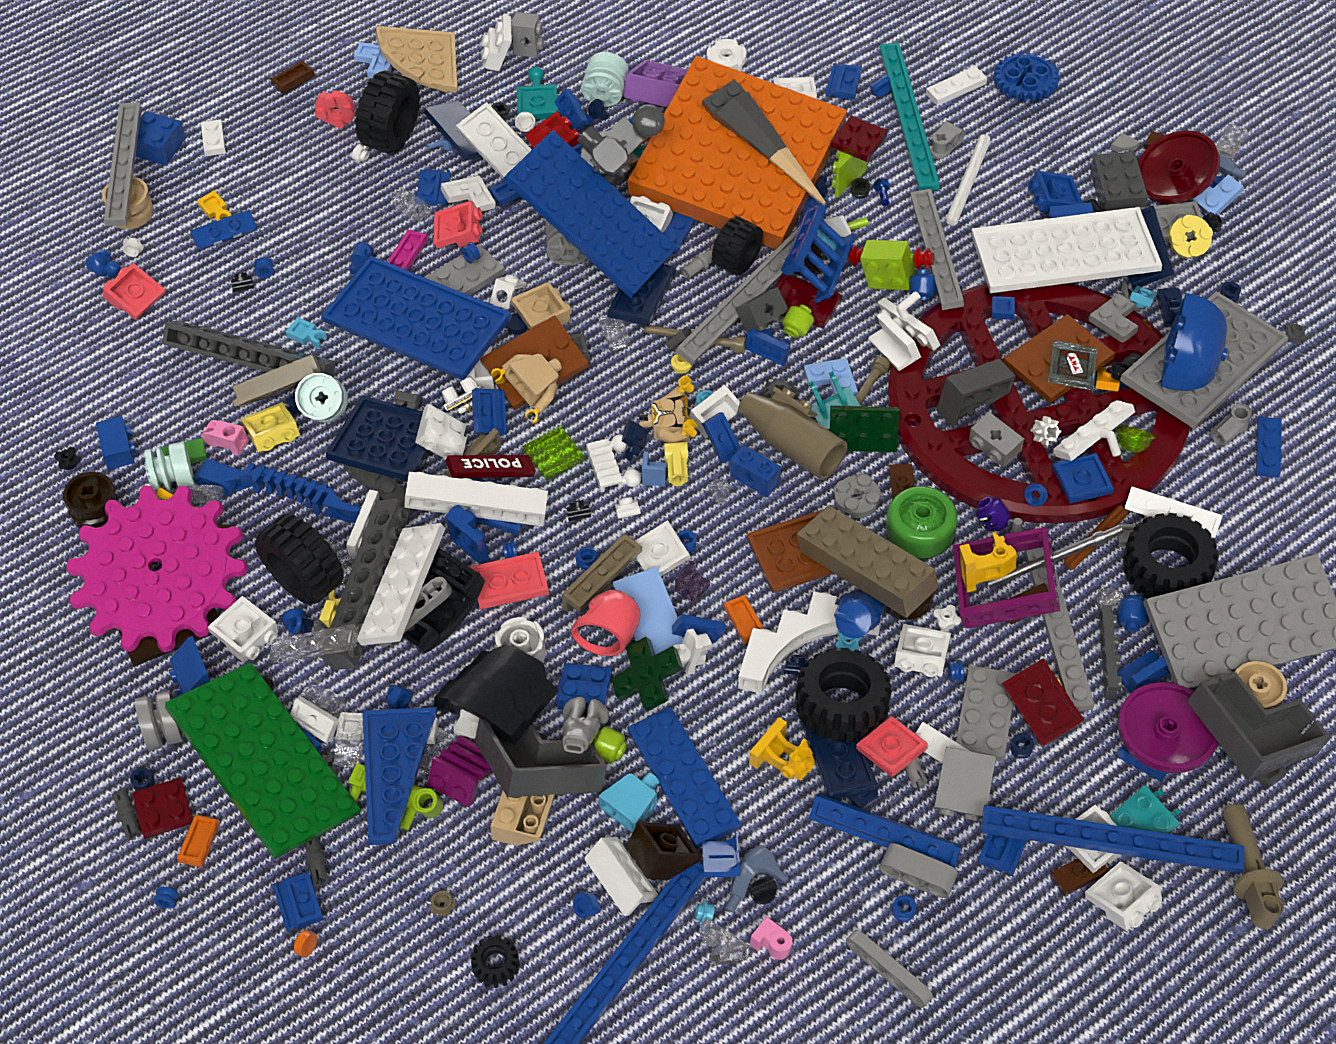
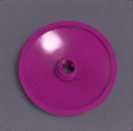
(1164, 729)

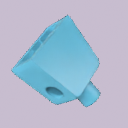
(630, 800)

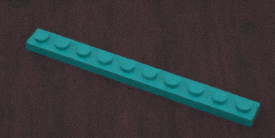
(909, 117)

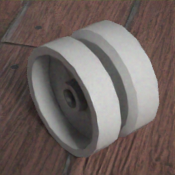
(158, 720)

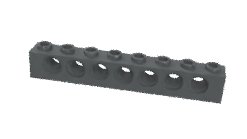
(234, 348)
(369, 566)

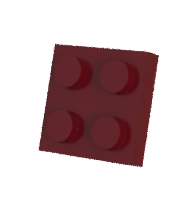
(859, 138)
(162, 807)

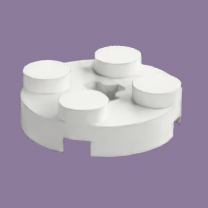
(736, 53)

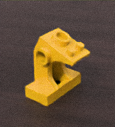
(986, 567)
(774, 744)

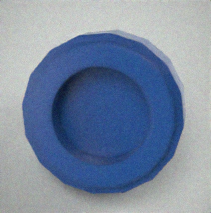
(293, 618)
(398, 697)
(586, 905)

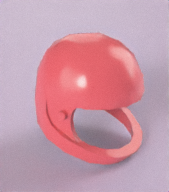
(613, 612)

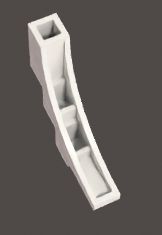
(794, 630)

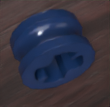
(1231, 291)
(1022, 753)
(137, 774)

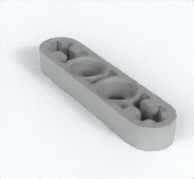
(430, 604)
(889, 968)

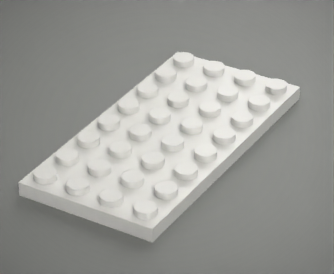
(1065, 250)

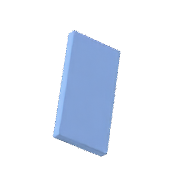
(654, 606)

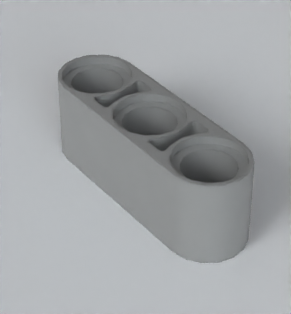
(918, 870)

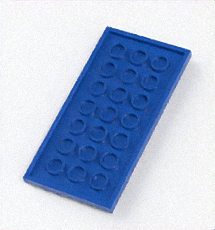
(590, 213)
(417, 317)

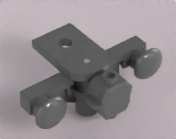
(613, 150)

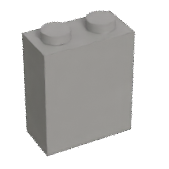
(964, 783)

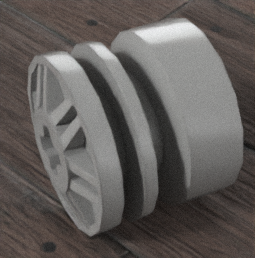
(560, 249)

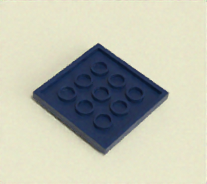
(380, 439)

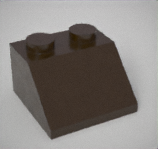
(662, 850)

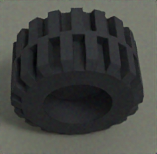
(737, 245)

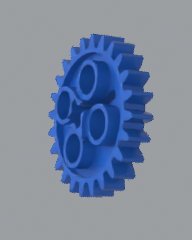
(1026, 77)

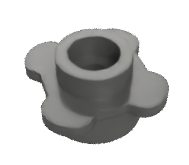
(1295, 333)

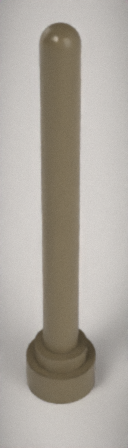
(736, 343)
(879, 367)

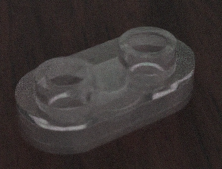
(413, 205)
(206, 493)
(324, 699)

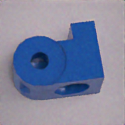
(359, 256)

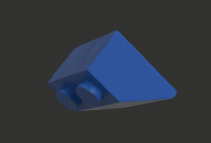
(188, 667)

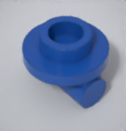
(881, 87)

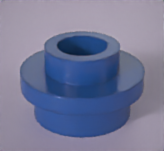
(1031, 499)
(586, 553)

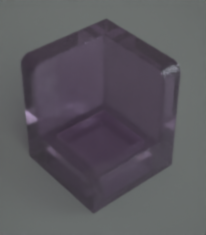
(691, 584)

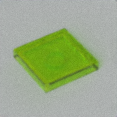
(553, 453)

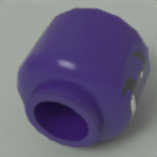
(992, 514)

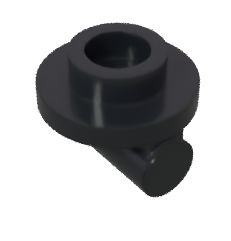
(1214, 221)
(242, 282)
(578, 510)
(763, 891)

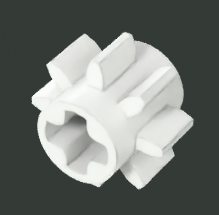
(1046, 430)

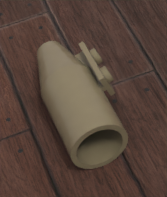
(792, 431)

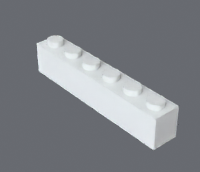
(481, 498)

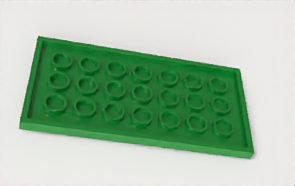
(262, 760)

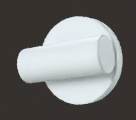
(627, 507)

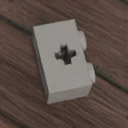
(526, 34)
(996, 439)

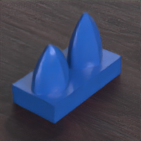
(571, 108)
(767, 346)

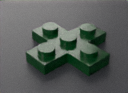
(647, 673)

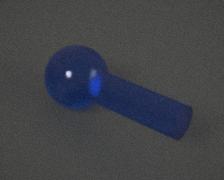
(881, 186)

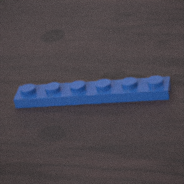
(881, 829)

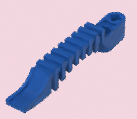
(315, 495)

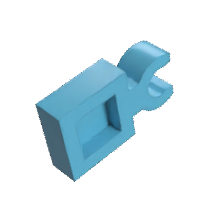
(304, 331)

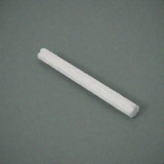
(968, 180)

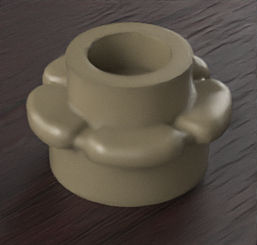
(442, 897)

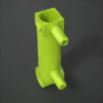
(416, 800)

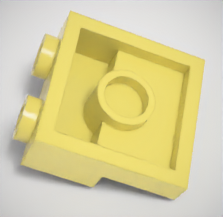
(270, 427)

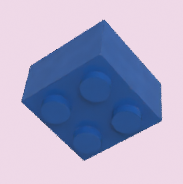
(159, 138)

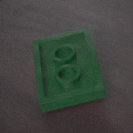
(866, 427)

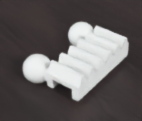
(605, 464)

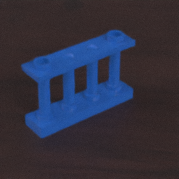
(801, 249)

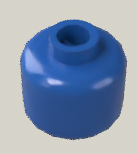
(923, 284)
(1132, 613)

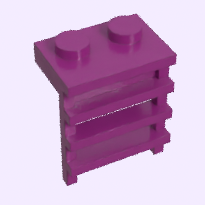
(459, 771)

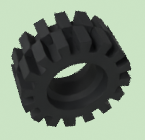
(491, 947)

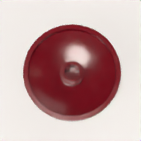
(1179, 166)

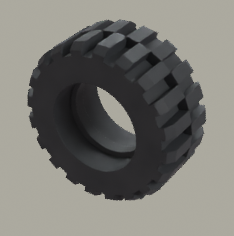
(387, 111)
(1172, 534)
(299, 559)
(848, 671)

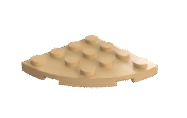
(421, 55)

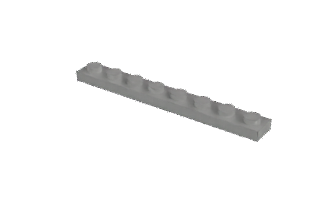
(122, 164)
(934, 238)
(1063, 642)

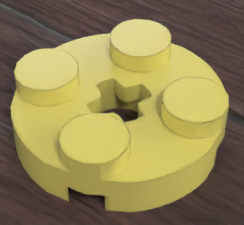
(1178, 239)

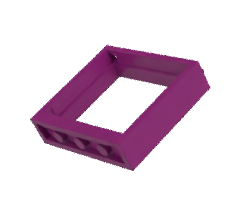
(1016, 607)

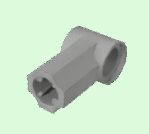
(1233, 424)

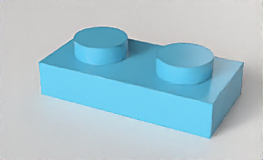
(1143, 297)

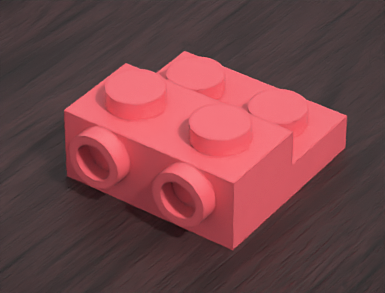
(457, 225)
(132, 291)

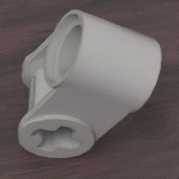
(946, 139)

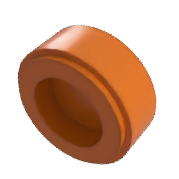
(305, 943)

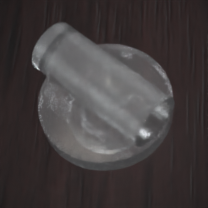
(720, 490)
(1108, 596)

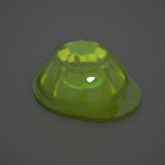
(1134, 438)

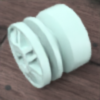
(605, 78)
(311, 390)
(169, 468)

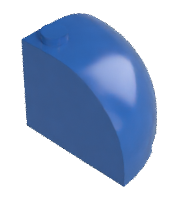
(1194, 345)

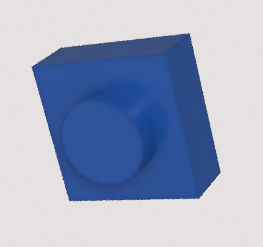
(1003, 308)

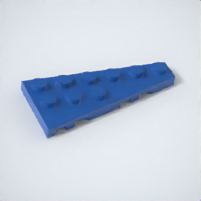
(392, 759)

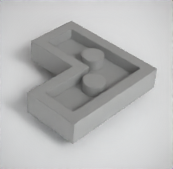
(1112, 319)

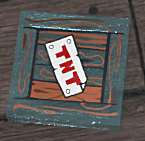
(1072, 365)

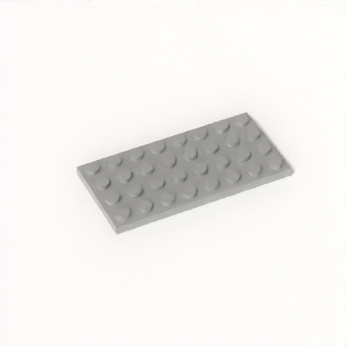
(1249, 347)
(1244, 618)

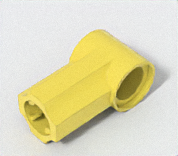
(676, 458)

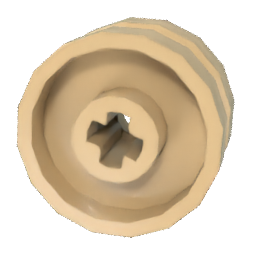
(140, 205)
(1264, 682)

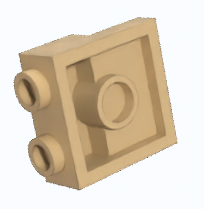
(541, 304)

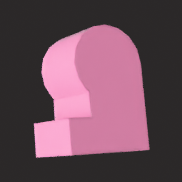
(772, 938)

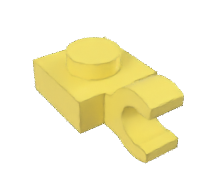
(329, 609)

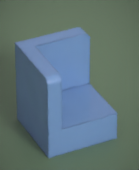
(653, 472)

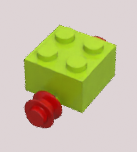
(889, 263)

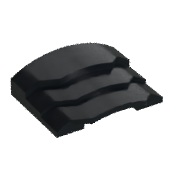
(447, 616)
(502, 689)

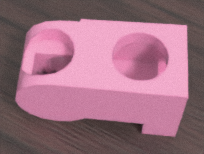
(225, 435)

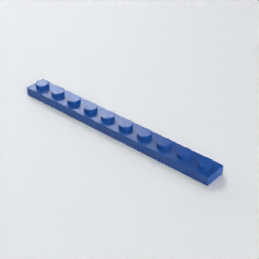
(1113, 839)
(628, 957)

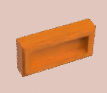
(742, 617)
(198, 841)

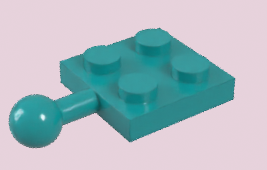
(537, 98)

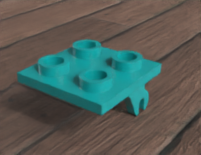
(822, 407)
(1146, 812)

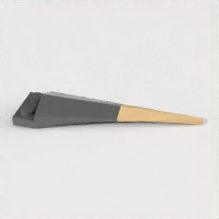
(742, 116)

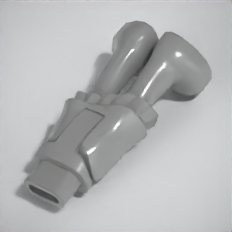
(578, 730)

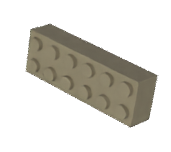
(867, 561)

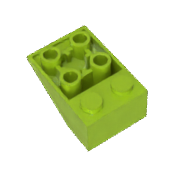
(846, 170)

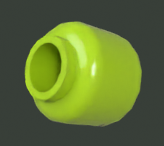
(798, 321)
(610, 744)

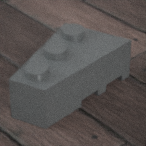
(973, 388)

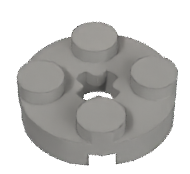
(857, 485)

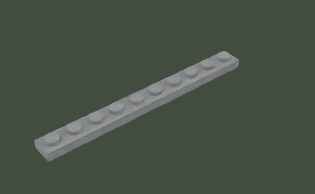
(725, 314)

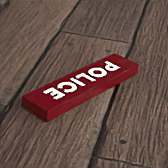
(490, 466)

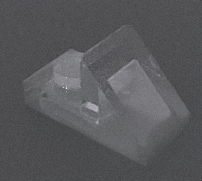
(728, 947)

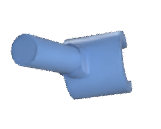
(443, 142)

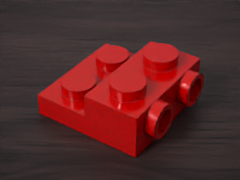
(559, 124)

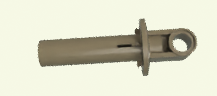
(1256, 884)

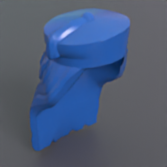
(857, 614)

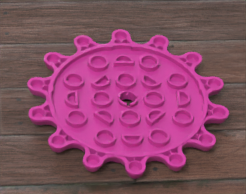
(165, 600)

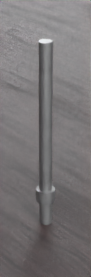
(1098, 538)

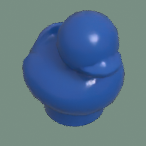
(102, 264)

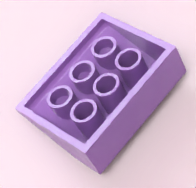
(653, 83)

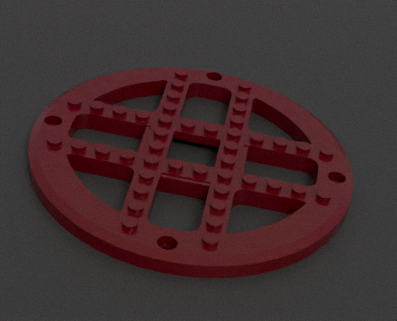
(942, 453)

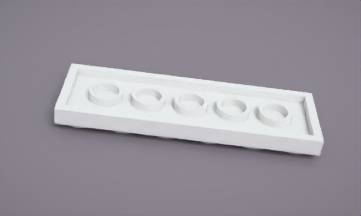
(401, 584)

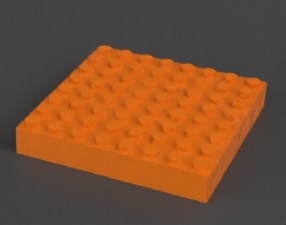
(715, 173)

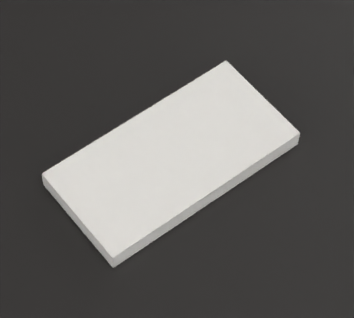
(493, 139)

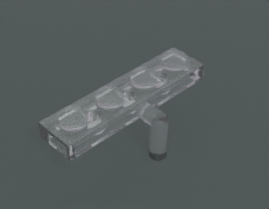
(315, 643)

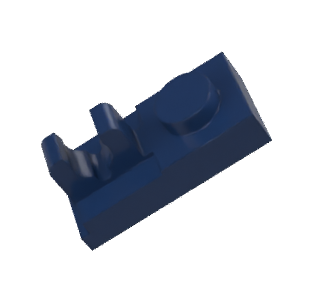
(1169, 304)

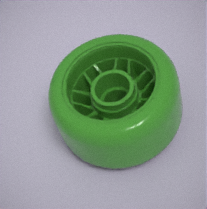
(921, 522)

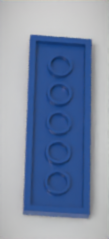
(684, 777)

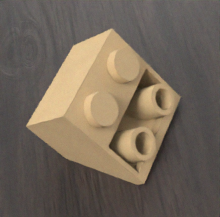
(520, 819)

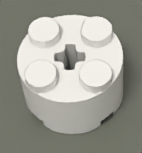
(524, 636)

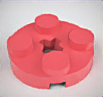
(325, 104)

